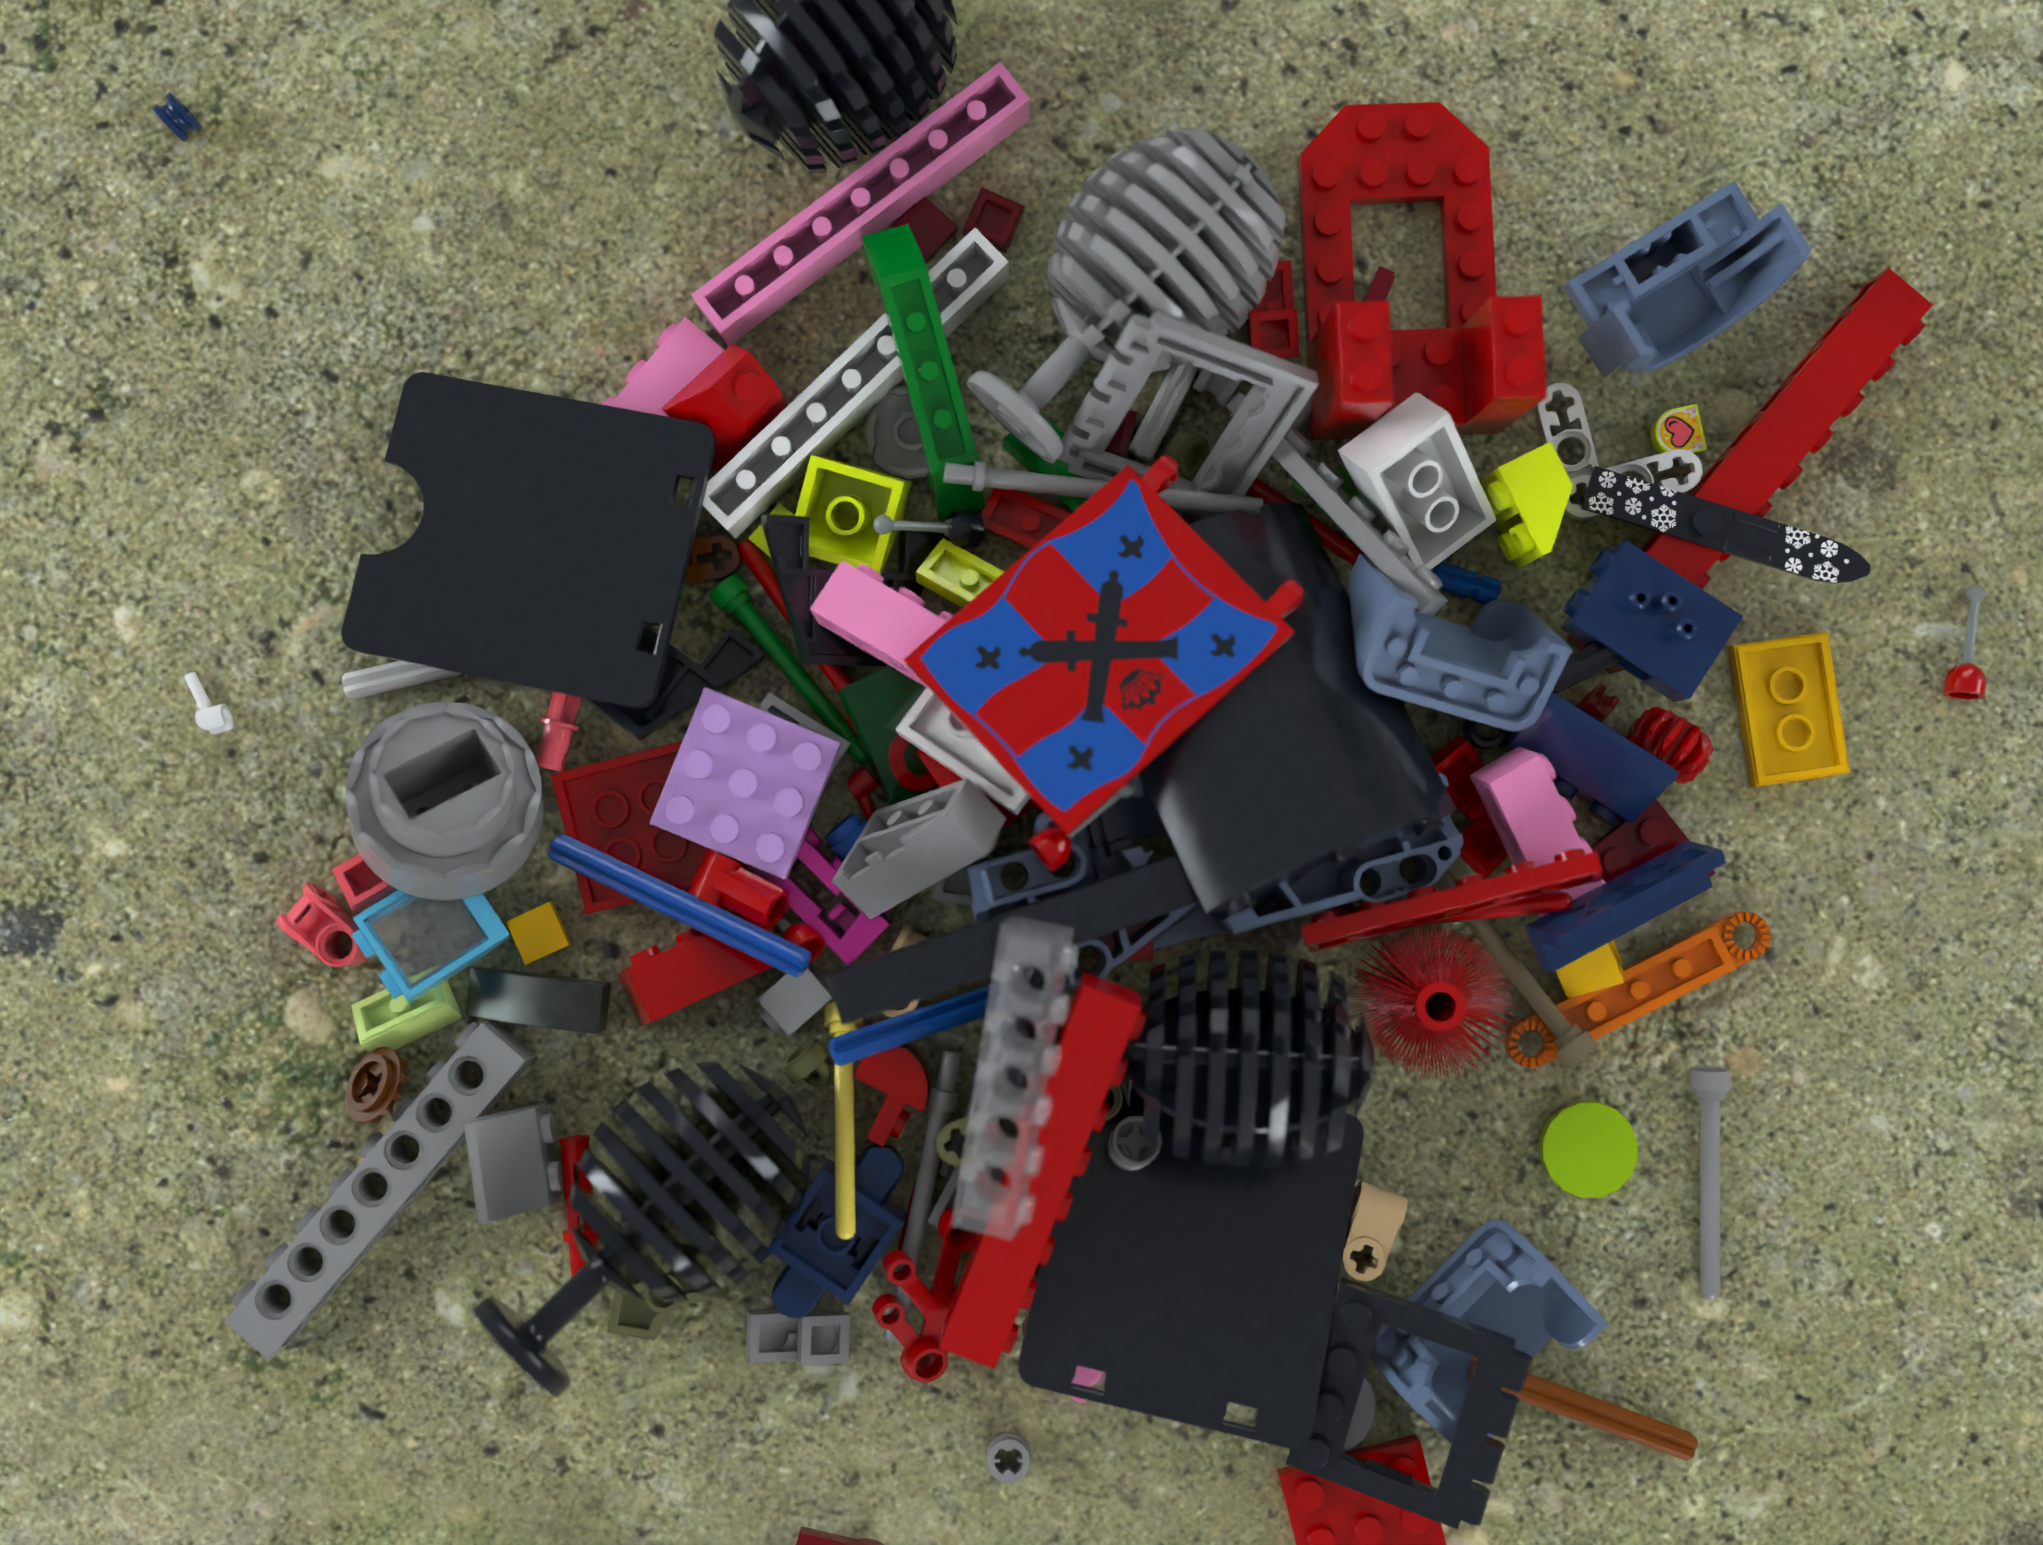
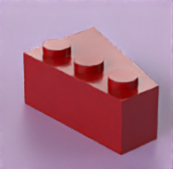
(684, 974)

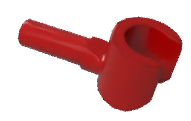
(860, 785)

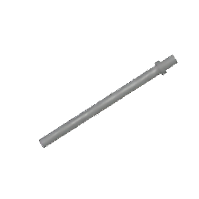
(982, 476)

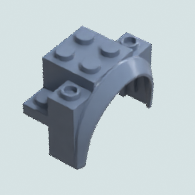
(1671, 296)

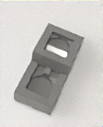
(810, 1340)

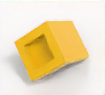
(1592, 971)

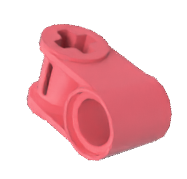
(318, 924)

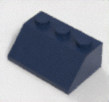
(1594, 762)

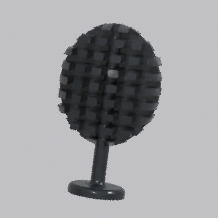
(834, 72)
(1245, 1059)
(668, 1202)

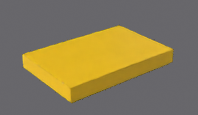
(1788, 709)

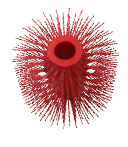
(1444, 1010)

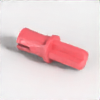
(557, 731)

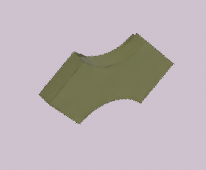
(644, 1317)

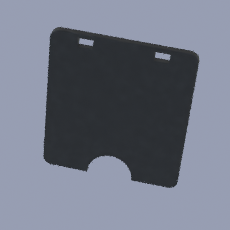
(535, 540)
(1196, 1282)

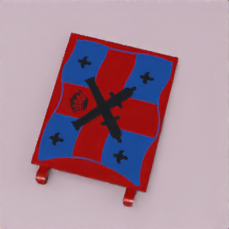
(1101, 646)

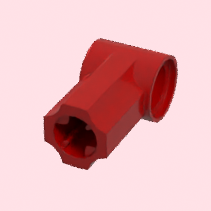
(730, 885)

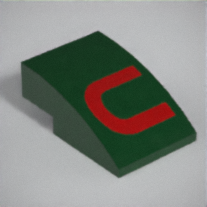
(876, 709)

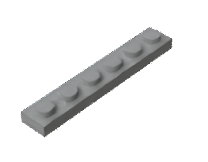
(1355, 519)

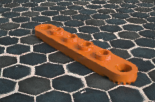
(1647, 984)

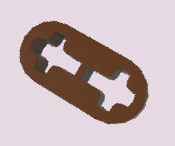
(708, 572)

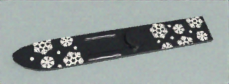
(1722, 528)

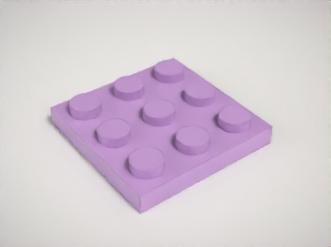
(745, 783)

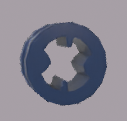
(177, 117)

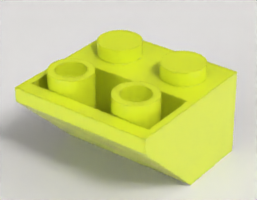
(1528, 503)

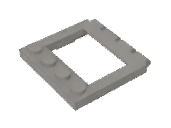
(1248, 439)

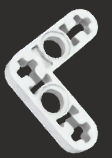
(1581, 472)

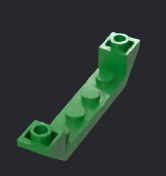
(925, 363)

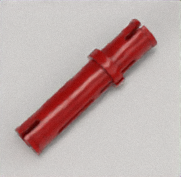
(571, 1152)

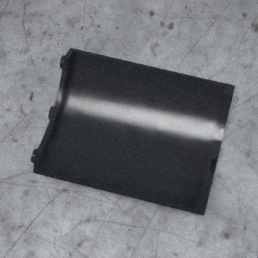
(1301, 751)

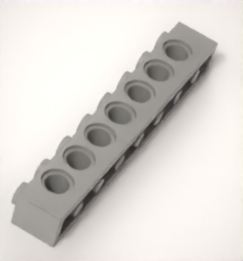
(272, 1324)

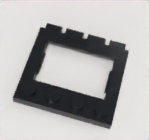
(1485, 1411)

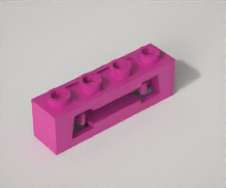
(859, 930)

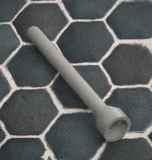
(1710, 1088)

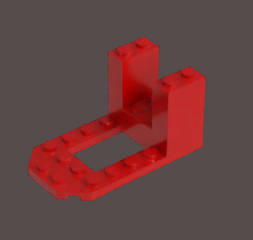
(1491, 353)

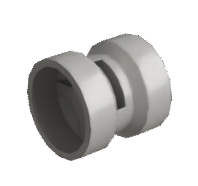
(1130, 1134)

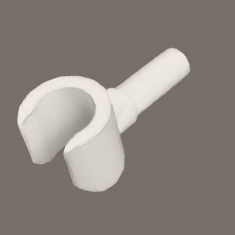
(209, 717)

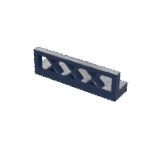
(1624, 904)

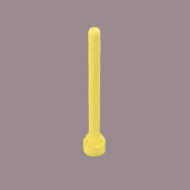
(844, 1130)

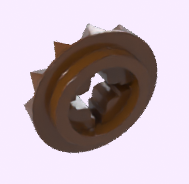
(369, 1096)

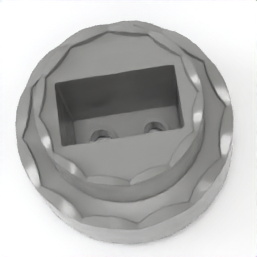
(444, 801)

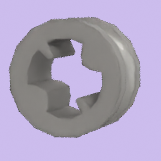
(1009, 1472)

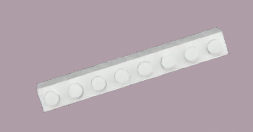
(845, 392)

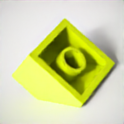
(842, 511)

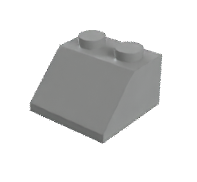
(513, 1161)

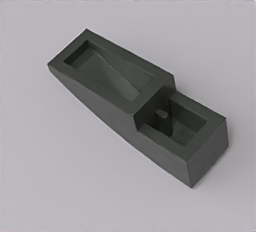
(538, 999)

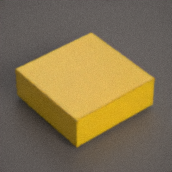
(539, 932)

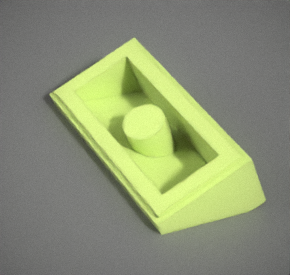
(395, 1022)

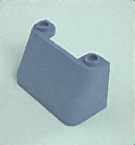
(1483, 672)
(1493, 1283)

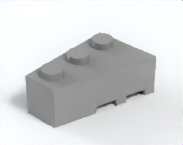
(918, 845)

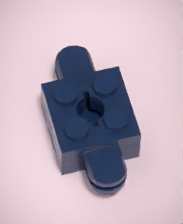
(814, 1252)

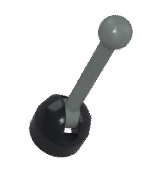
(960, 527)

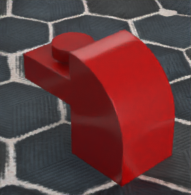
(904, 1078)

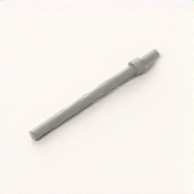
(942, 1102)

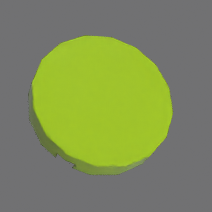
(1588, 1149)

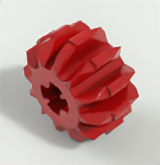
(1672, 741)

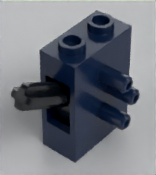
(1645, 623)

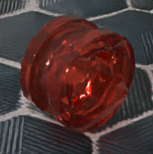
(1598, 703)

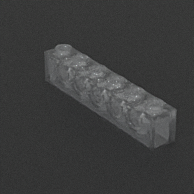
(980, 1201)

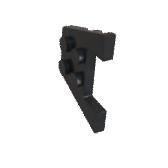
(800, 586)
(684, 682)

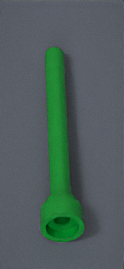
(734, 598)

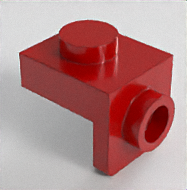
(1457, 762)

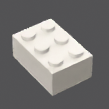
(1419, 480)

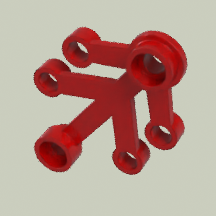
(931, 1303)

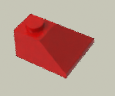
(731, 399)

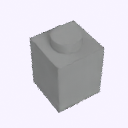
(794, 1000)

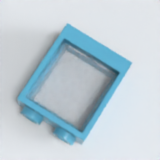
(426, 939)

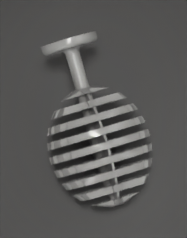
(1165, 230)

